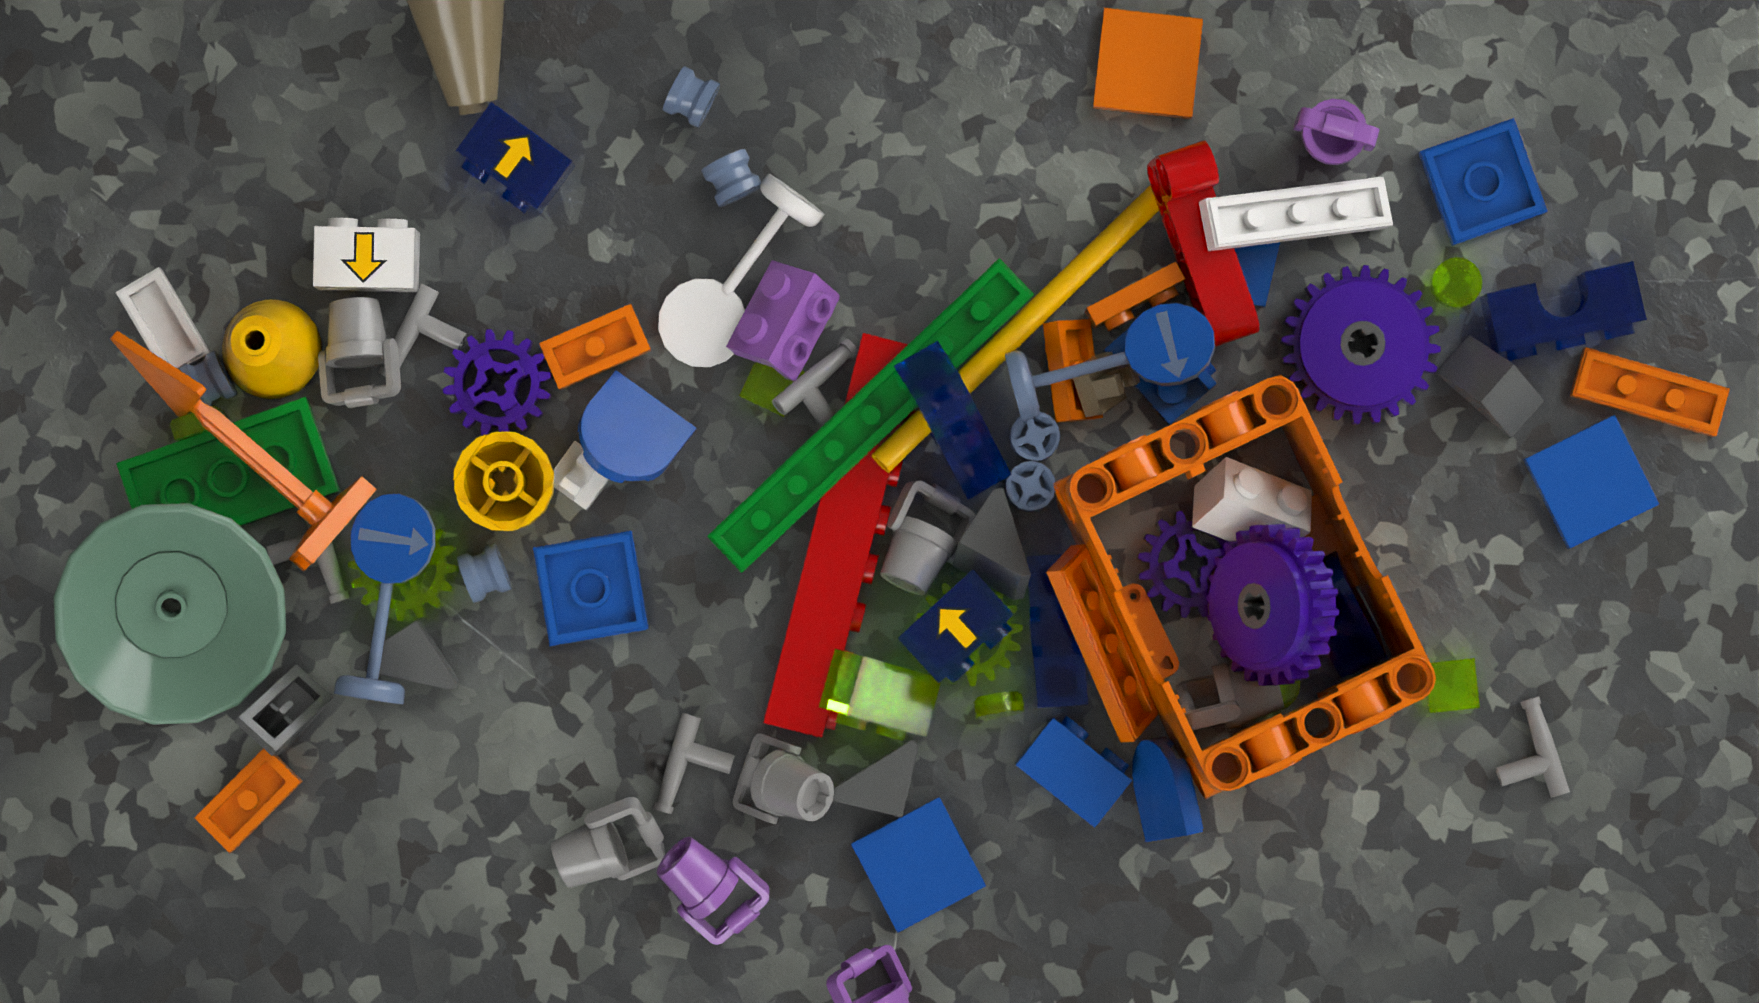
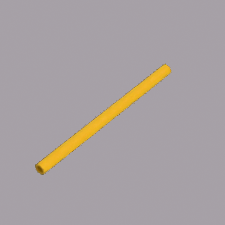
(1028, 319)

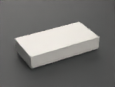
(163, 320)

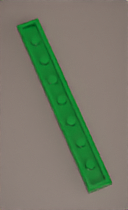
(864, 420)

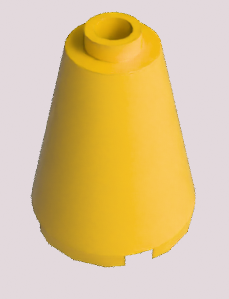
(285, 359)

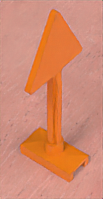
(184, 396)

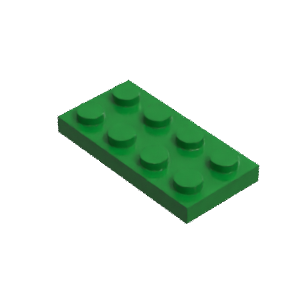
(215, 479)

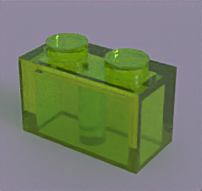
(879, 693)

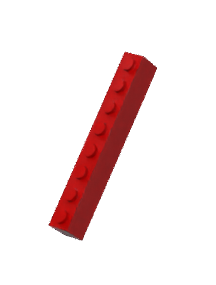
(834, 572)

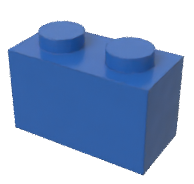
(1075, 771)

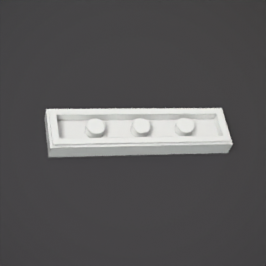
(1295, 213)

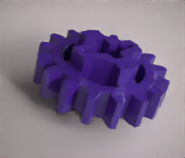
(486, 364)
(1169, 569)

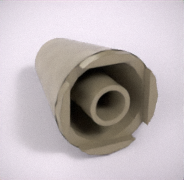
(463, 48)

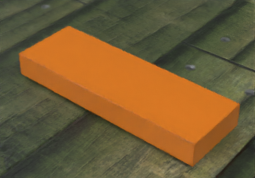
(1649, 392)

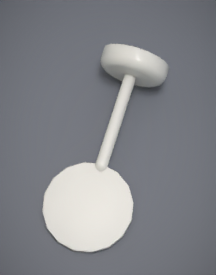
(704, 312)

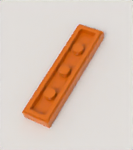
(1102, 643)

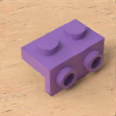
(784, 319)

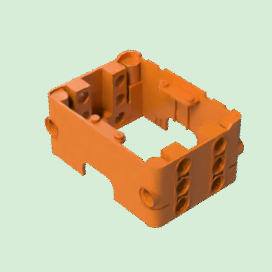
(1349, 704)

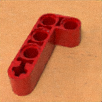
(1211, 277)

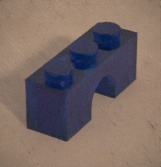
(1607, 303)
(953, 419)
(1056, 657)

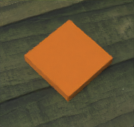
(1147, 63)

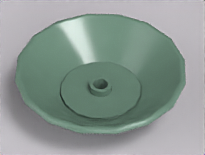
(162, 661)

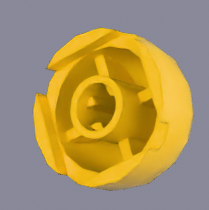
(503, 481)

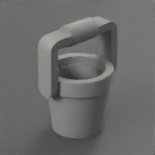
(358, 341)
(918, 547)
(1238, 698)
(781, 783)
(598, 851)

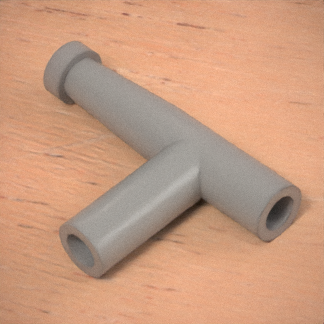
(419, 321)
(807, 385)
(327, 562)
(685, 751)
(1546, 760)

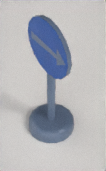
(1162, 347)
(391, 545)

